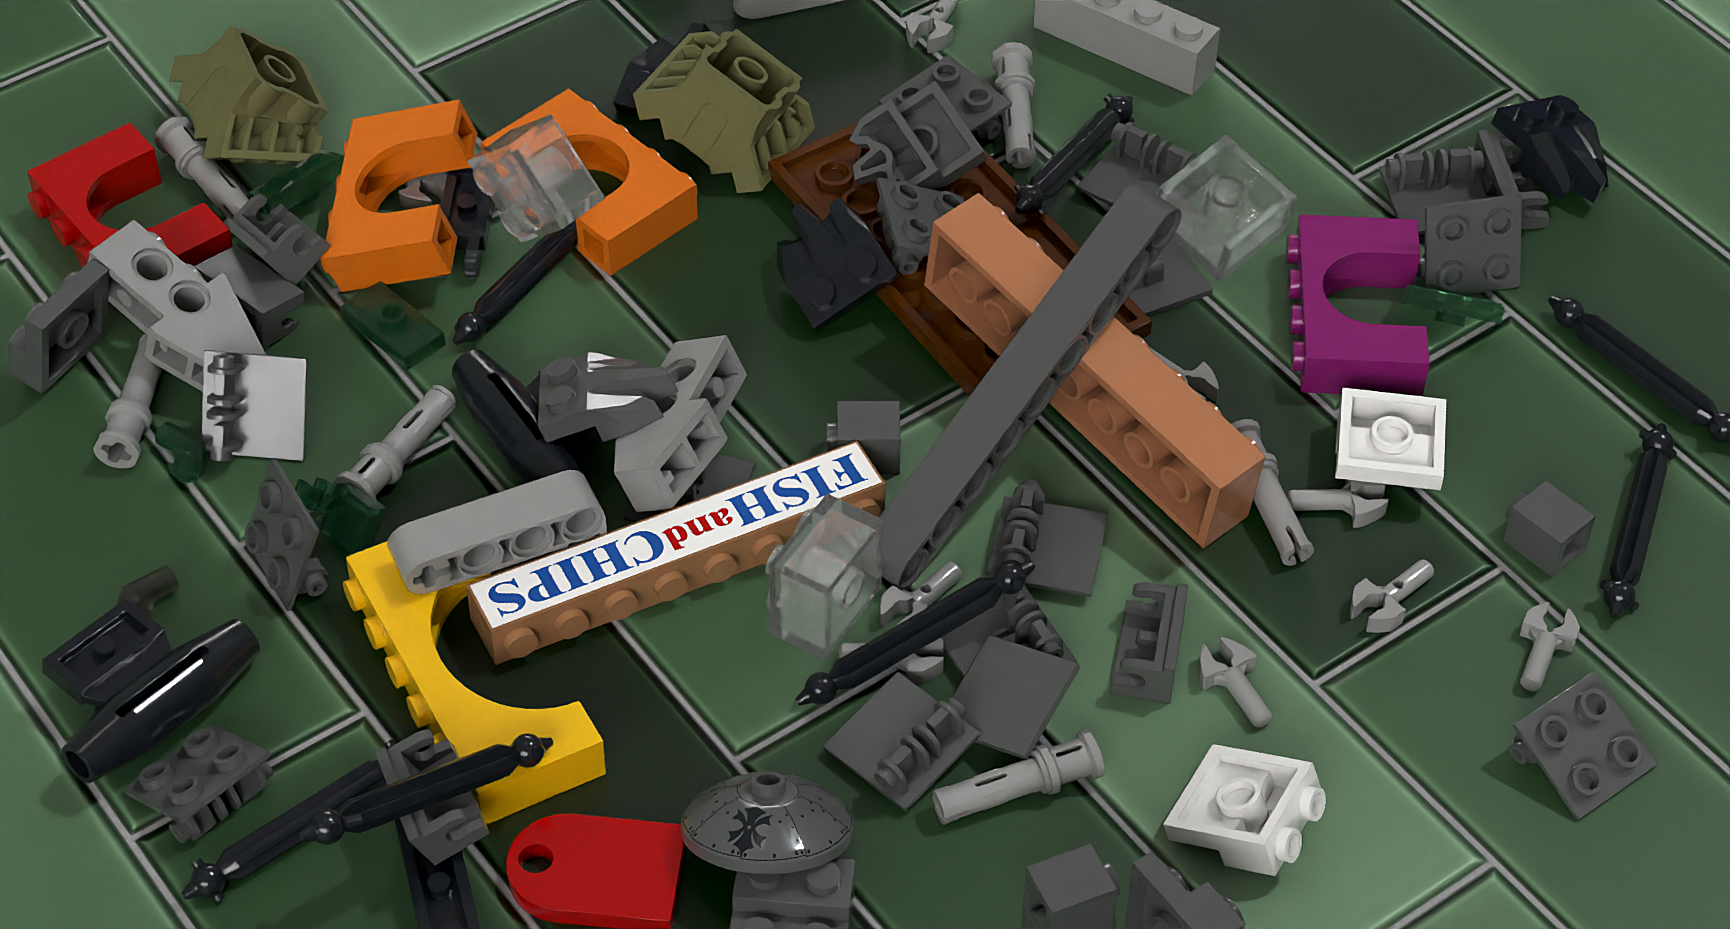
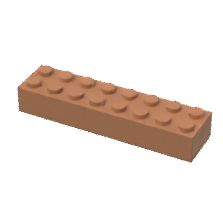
(1117, 393)

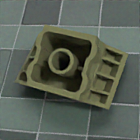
(251, 100)
(728, 105)

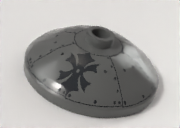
(767, 824)

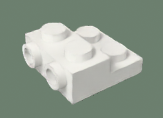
(1391, 438)
(1248, 808)

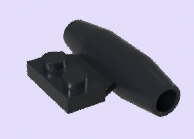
(509, 418)
(141, 684)

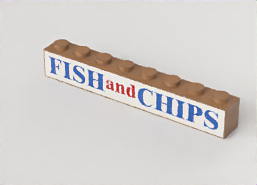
(662, 554)

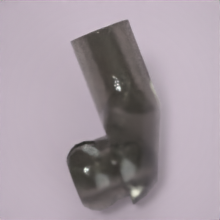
(149, 588)

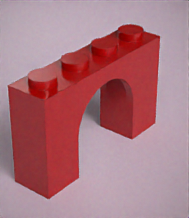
(103, 173)

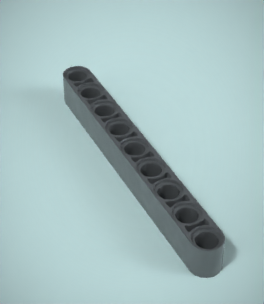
(1023, 381)

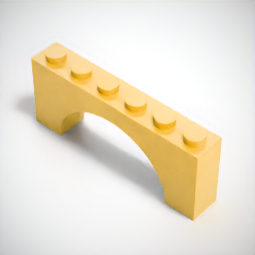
(409, 632)

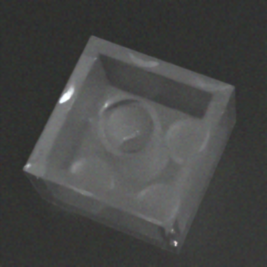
(535, 179)
(1227, 207)
(824, 575)

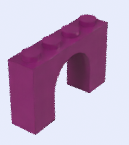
(1331, 347)

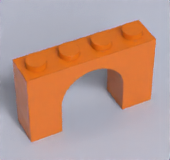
(377, 159)
(646, 207)

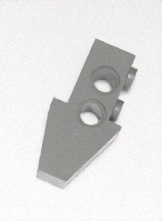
(174, 336)
(670, 454)

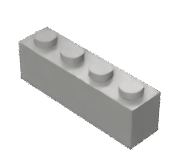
(1138, 36)

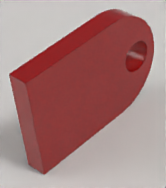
(600, 871)

